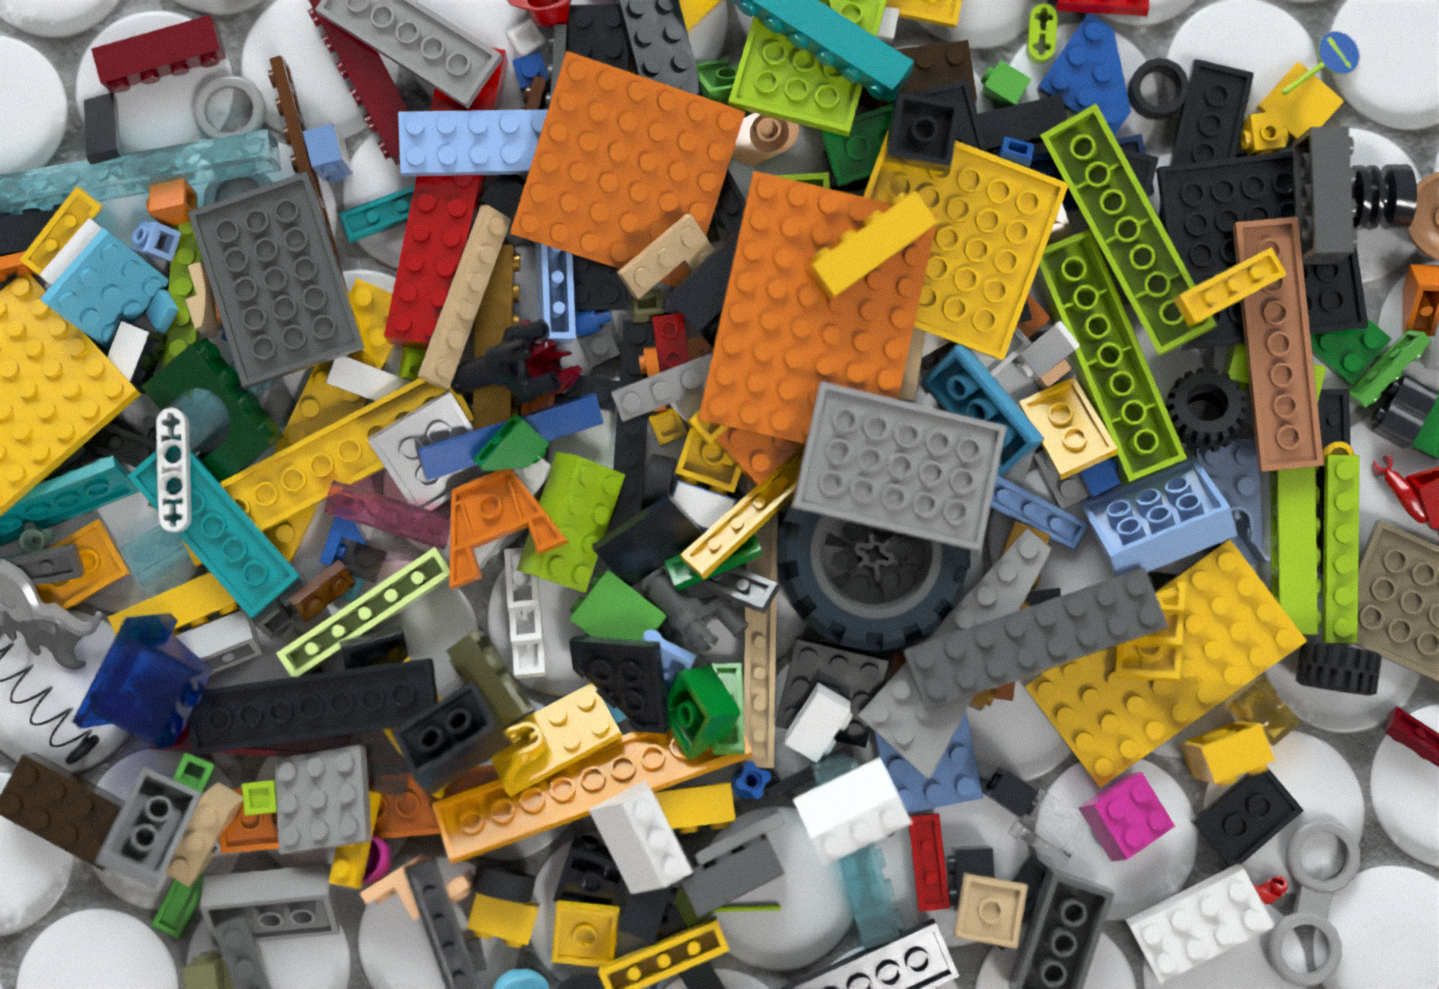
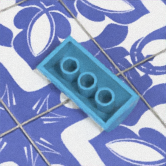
(970, 390)

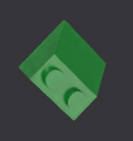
(700, 710)

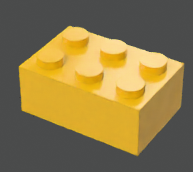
(1227, 752)

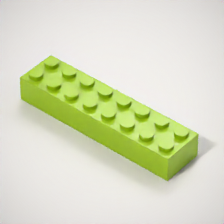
(1125, 226)
(1109, 356)

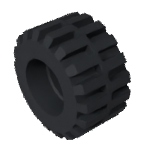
(1211, 388)
(1338, 668)

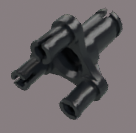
(507, 367)

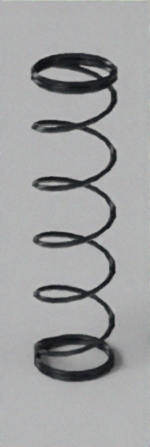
(83, 747)

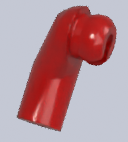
(1272, 889)

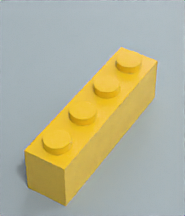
(871, 245)
(189, 603)
(697, 806)
(665, 957)

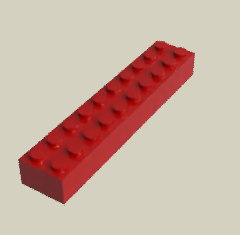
(437, 234)

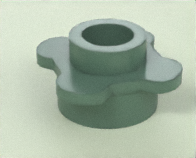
(31, 530)

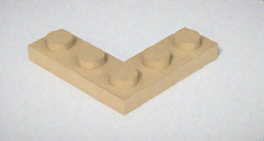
(678, 244)

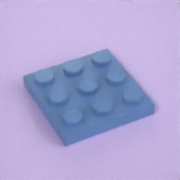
(953, 780)

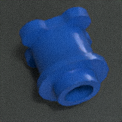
(756, 777)

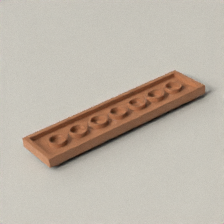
(1279, 351)

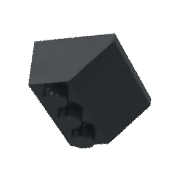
(703, 291)
(451, 738)

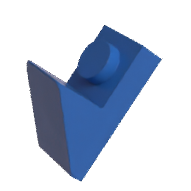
(335, 545)

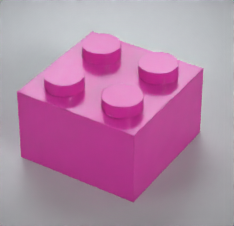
(1126, 817)

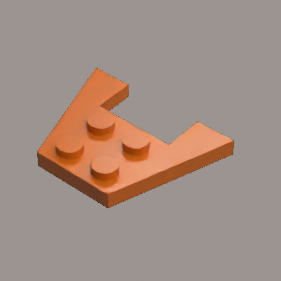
(491, 510)

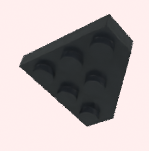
(627, 677)

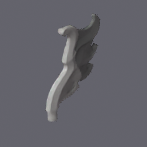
(40, 622)

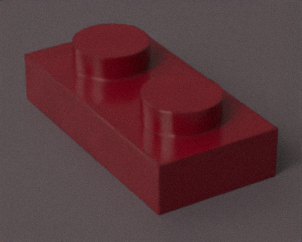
(1413, 734)

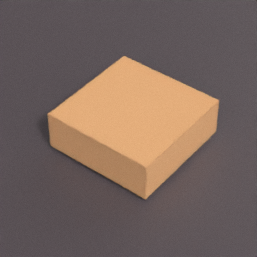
(1053, 375)

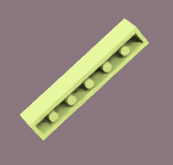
(366, 613)

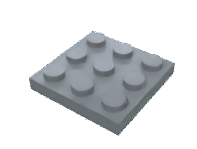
(426, 425)
(322, 800)

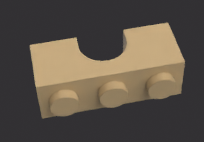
(207, 823)

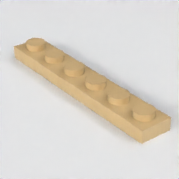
(464, 297)

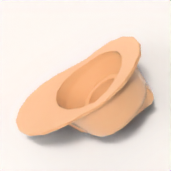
(763, 138)

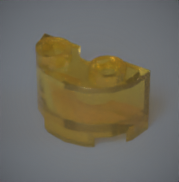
(1261, 705)

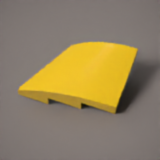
(1159, 653)

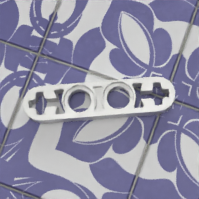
(170, 470)

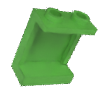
(615, 610)

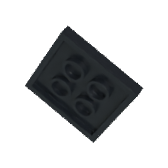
(843, 670)

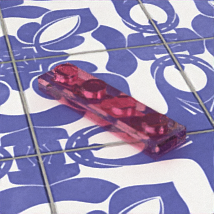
(388, 514)

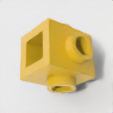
(1263, 134)

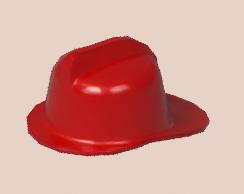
(545, 12)

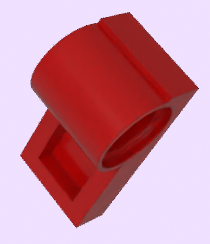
(670, 340)

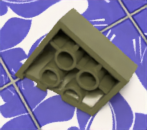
(480, 661)

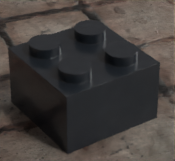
(922, 132)

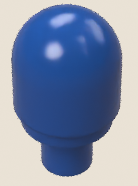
(591, 321)

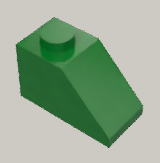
(512, 447)

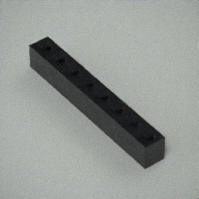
(1018, 121)

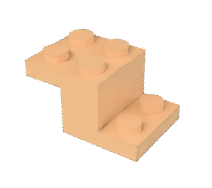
(397, 882)

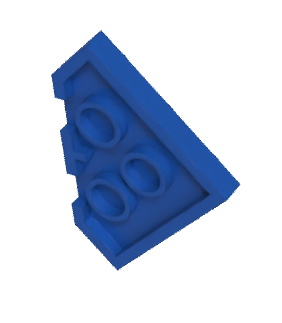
(1090, 74)

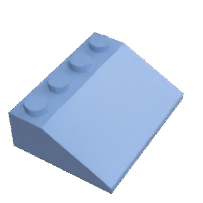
(1159, 518)

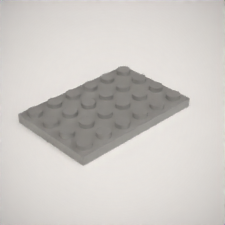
(899, 466)

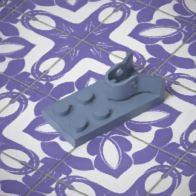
(1238, 480)

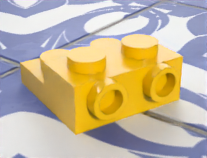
(707, 466)

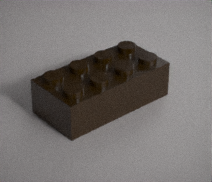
(932, 67)
(59, 806)

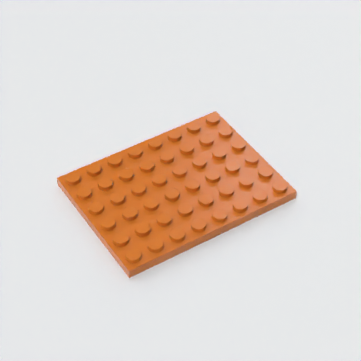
(781, 328)

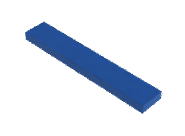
(550, 422)

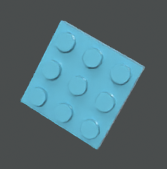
(103, 287)

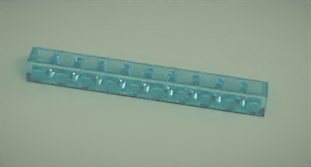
(134, 171)

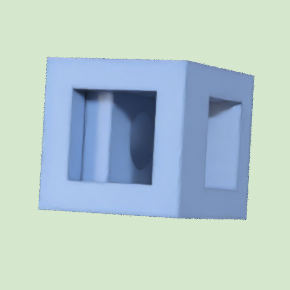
(147, 239)

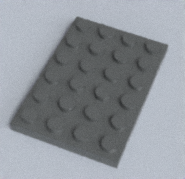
(276, 280)

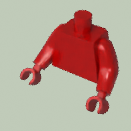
(1416, 494)

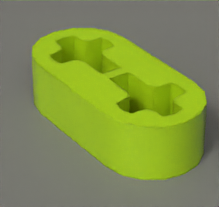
(1047, 34)

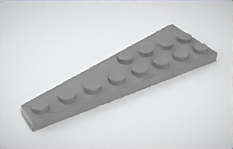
(898, 710)

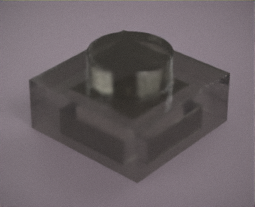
(366, 562)

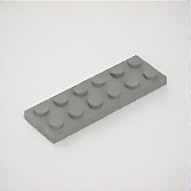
(418, 42)

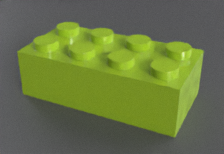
(580, 503)

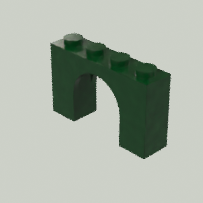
(250, 427)

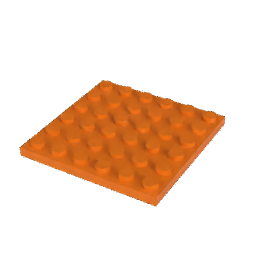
(623, 164)

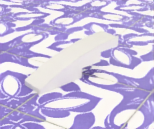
(524, 618)

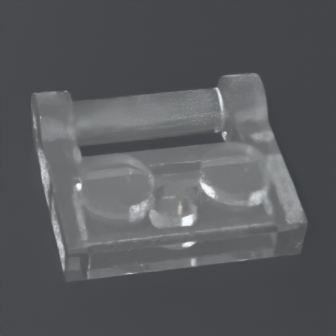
(1056, 819)

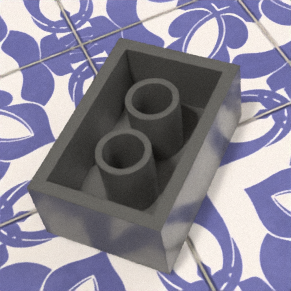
(148, 828)
(732, 876)

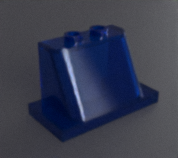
(145, 682)

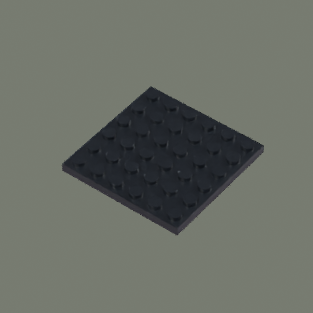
(1198, 216)

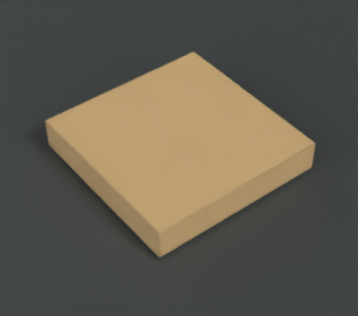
(990, 910)

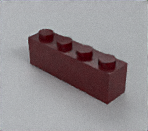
(159, 54)

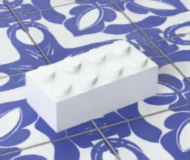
(1200, 923)

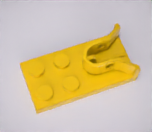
(555, 739)

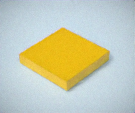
(1304, 106)
(584, 933)

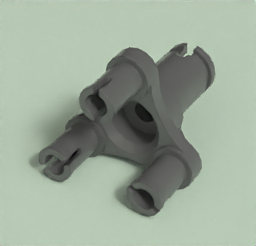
(691, 615)

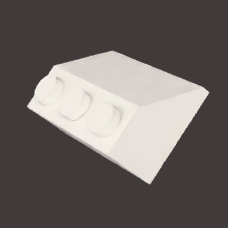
(852, 811)
(640, 839)

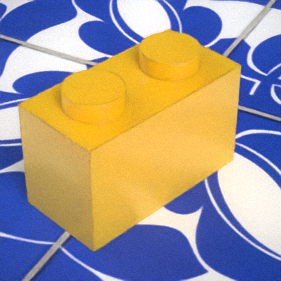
(503, 919)

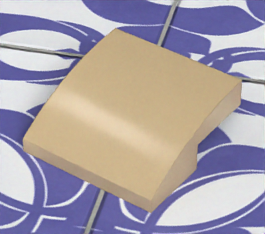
(202, 305)

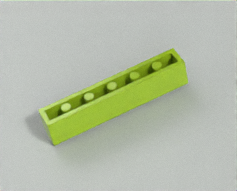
(1294, 545)

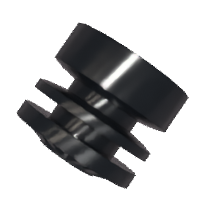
(1384, 196)

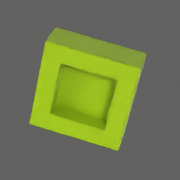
(410, 363)
(259, 797)

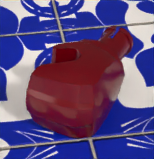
(547, 358)

